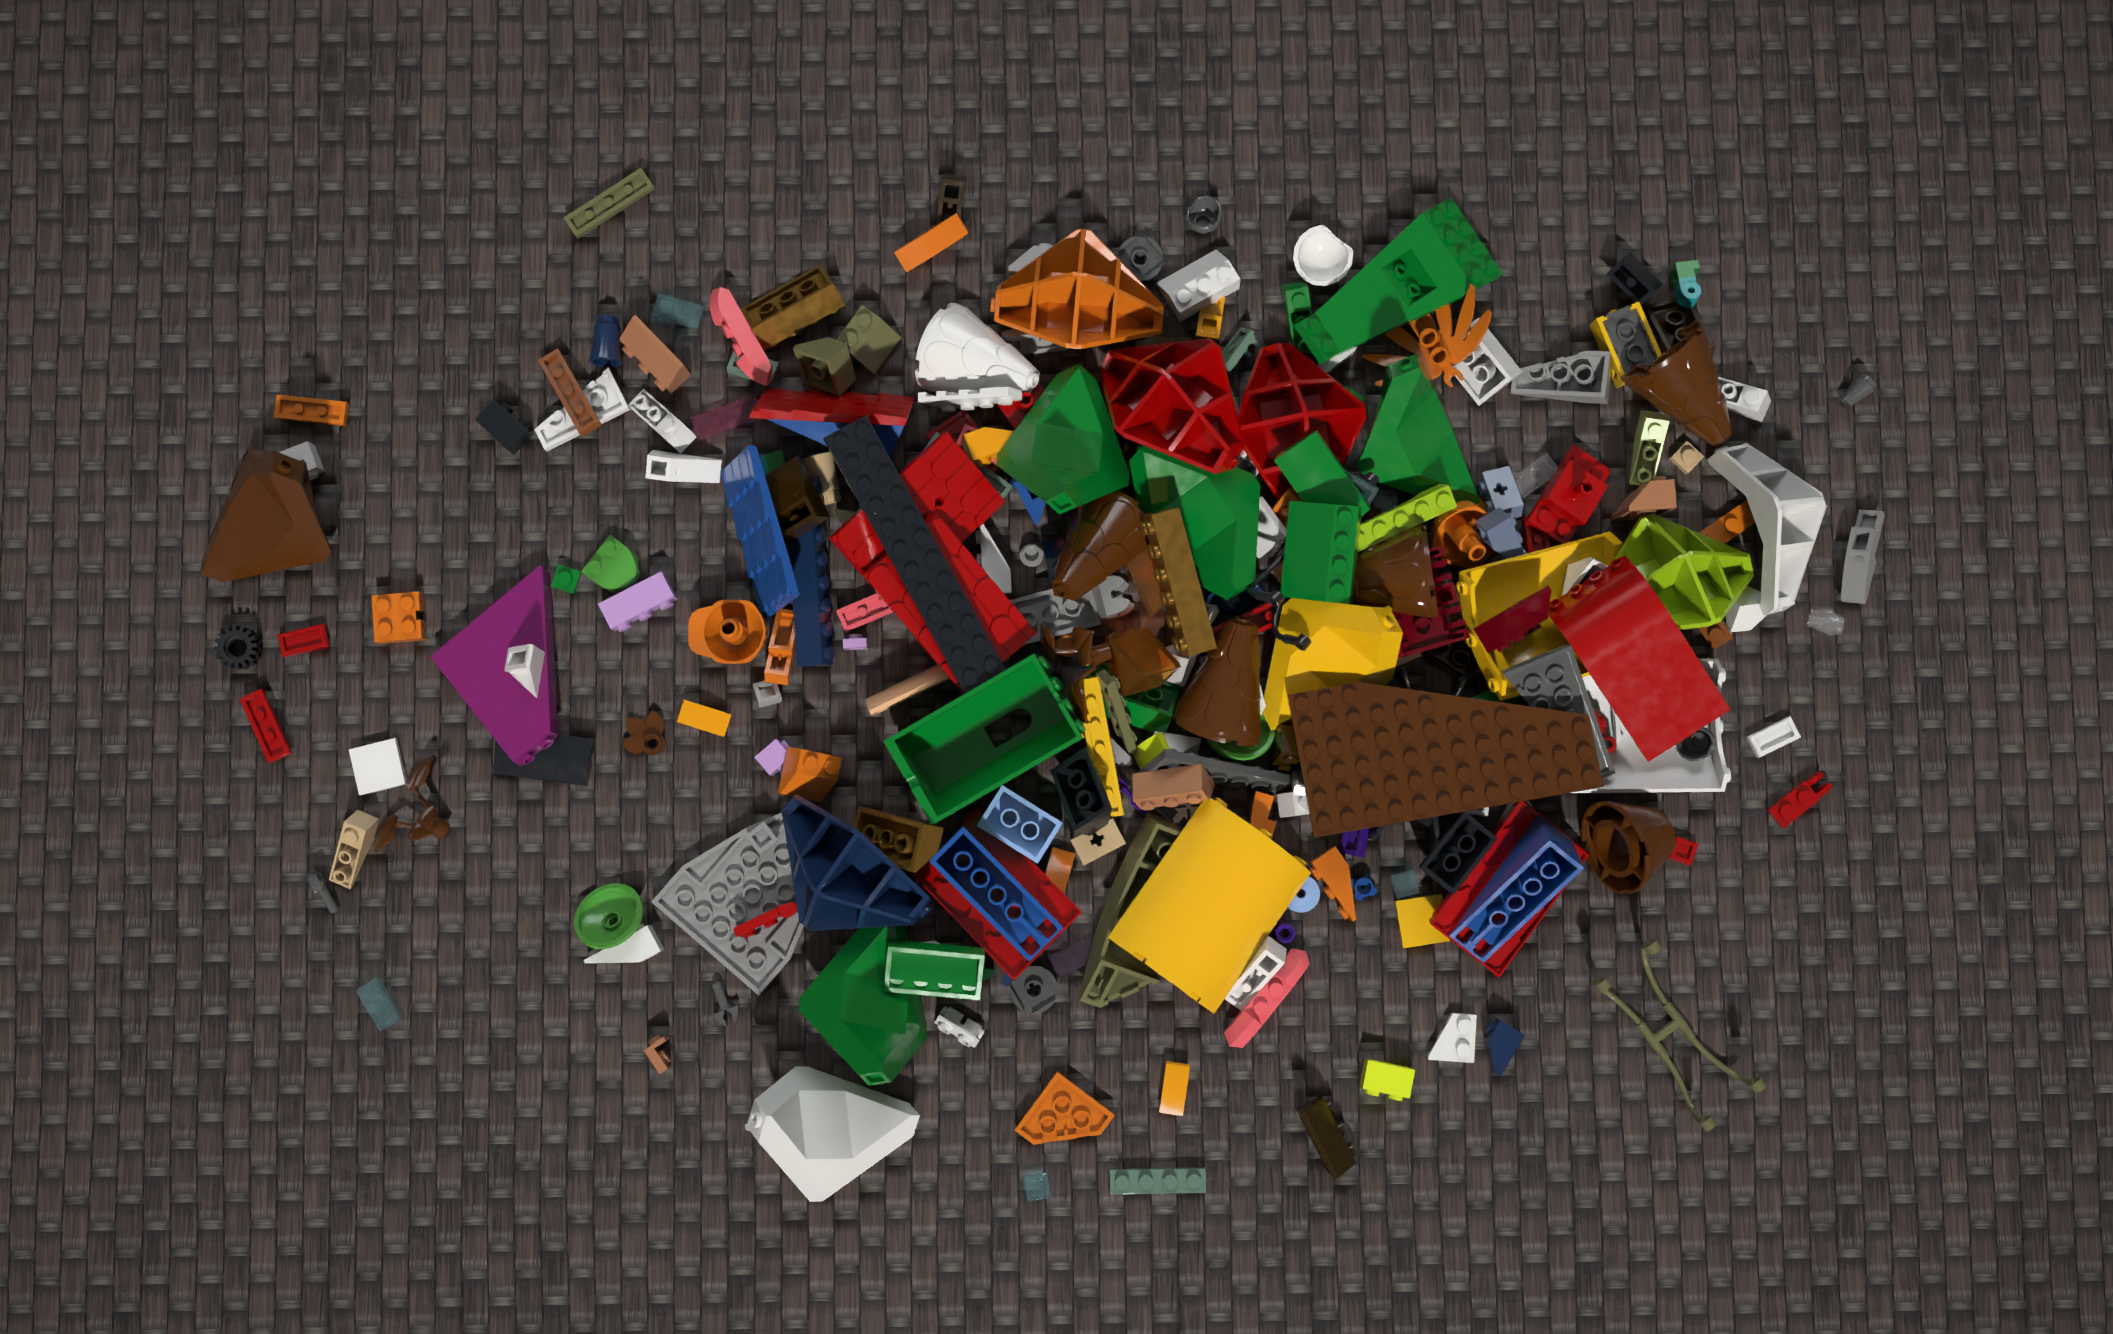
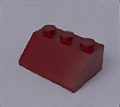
(1515, 621)

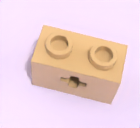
(1089, 852)

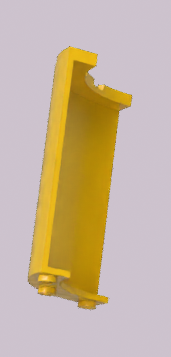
(1503, 583)
(1210, 903)

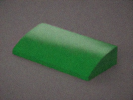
(1318, 474)
(934, 969)

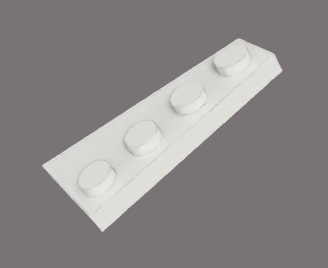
(604, 398)
(967, 399)

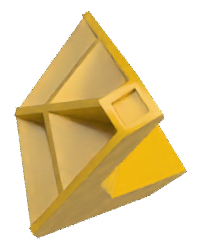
(1345, 648)

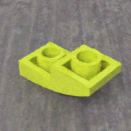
(1150, 749)

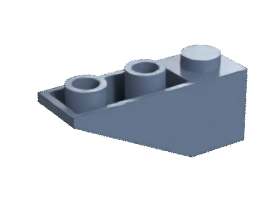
(1500, 534)

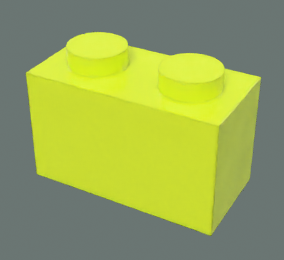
(1386, 1078)

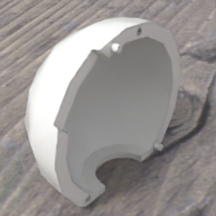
(1321, 256)

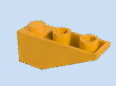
(984, 444)

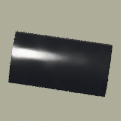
(563, 762)

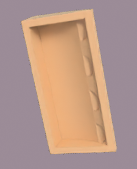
(905, 689)

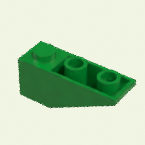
(1296, 308)

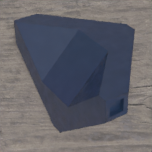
(843, 876)

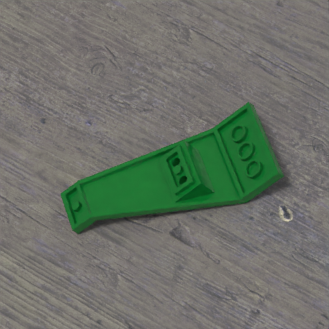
(1408, 279)

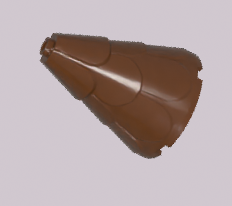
(1686, 387)
(1098, 543)
(1397, 575)
(1225, 689)

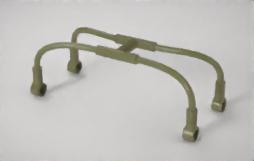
(1677, 1021)

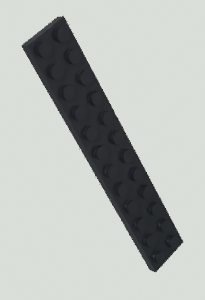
(914, 554)

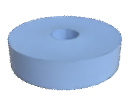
(1310, 899)

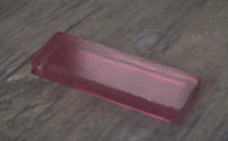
(724, 418)

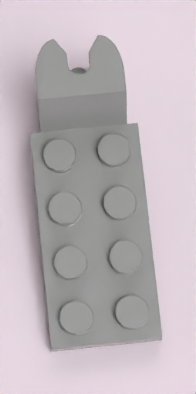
(1062, 614)

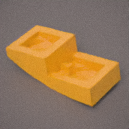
(1210, 320)
(703, 718)
(1174, 1088)

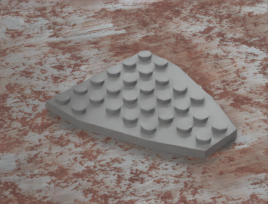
(729, 889)

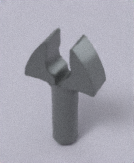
(317, 884)
(724, 1005)

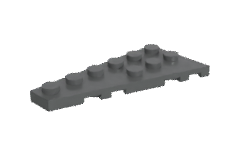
(1557, 684)
(1223, 773)

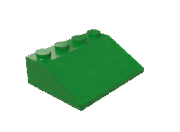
(1321, 552)

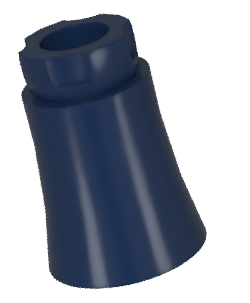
(606, 342)

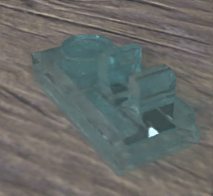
(677, 311)

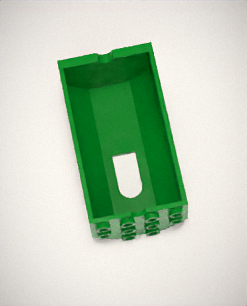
(952, 756)

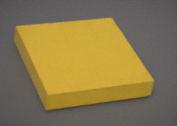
(1414, 921)

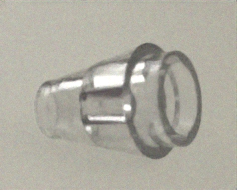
(1827, 622)

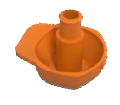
(1460, 535)
(727, 631)

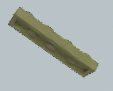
(609, 203)
(1119, 717)

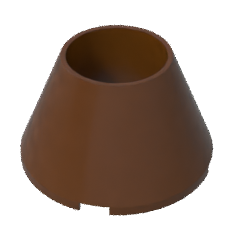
(1626, 843)

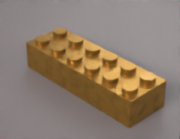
(1178, 582)

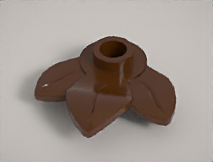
(643, 732)

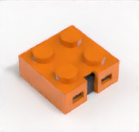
(398, 617)

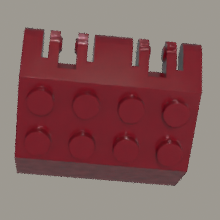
(1433, 632)

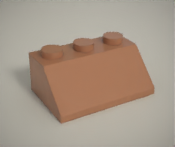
(653, 356)
(1653, 497)
(1172, 787)

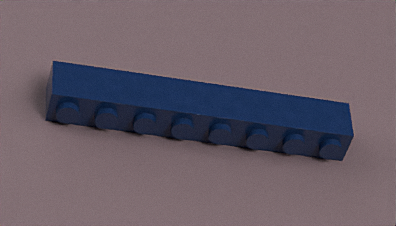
(813, 605)

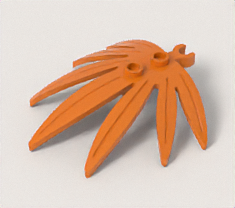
(1437, 347)

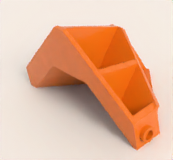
(1078, 297)

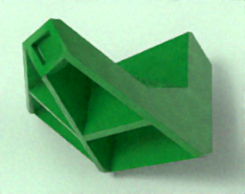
(1413, 436)
(1066, 445)
(1216, 512)
(862, 1022)

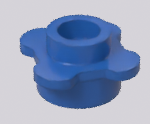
(1369, 887)

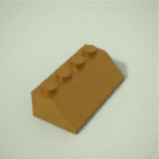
(792, 307)
(901, 839)

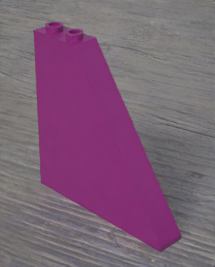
(477, 661)

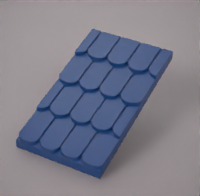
(759, 532)

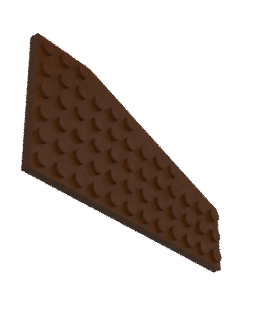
(1413, 754)

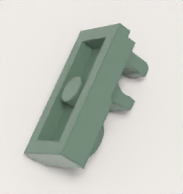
(1237, 347)

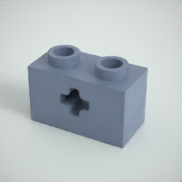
(1501, 491)

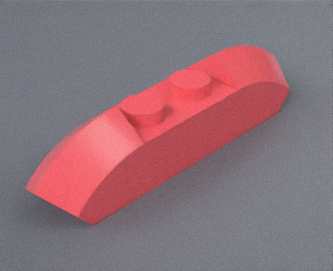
(734, 325)
(1268, 998)

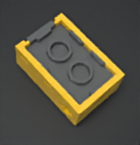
(1627, 338)

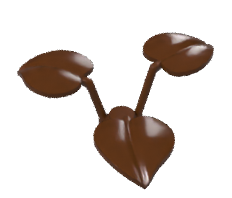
(1088, 656)
(428, 821)

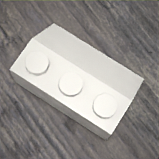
(1199, 284)
(1487, 368)

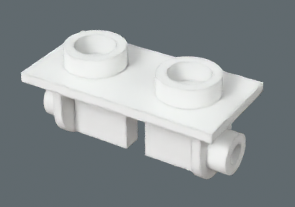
(951, 1024)

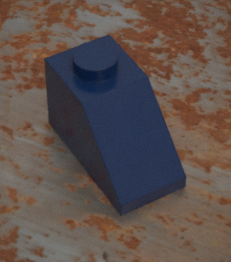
(1501, 1043)

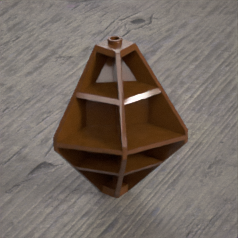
(266, 521)

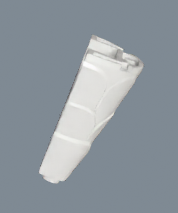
(967, 354)

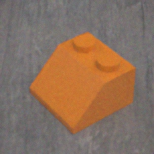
(808, 774)

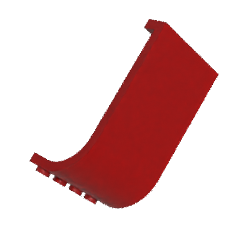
(1637, 657)

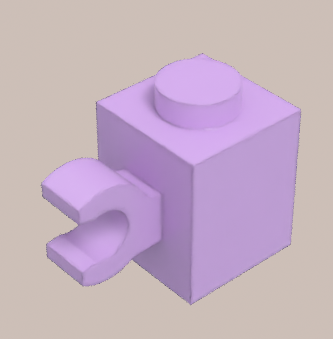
(773, 756)

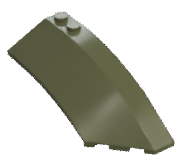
(1109, 968)

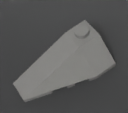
(1573, 378)

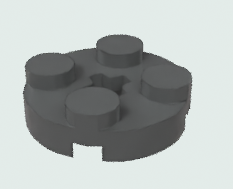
(1141, 246)
(1047, 992)

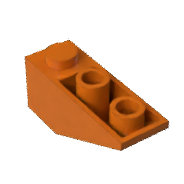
(1335, 874)

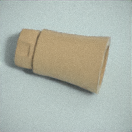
(824, 466)

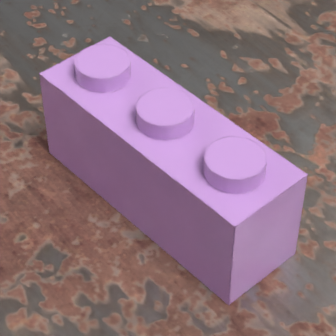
(638, 602)

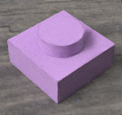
(855, 642)

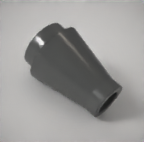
(1859, 389)

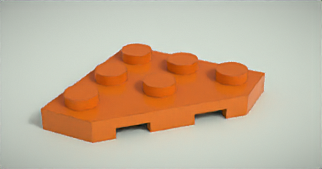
(1063, 1114)

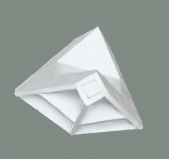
(1786, 516)
(827, 1129)

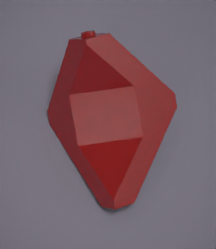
(1290, 400)
(1175, 401)

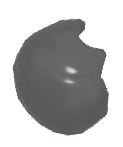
(1204, 214)
(1697, 746)

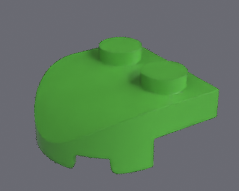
(613, 566)

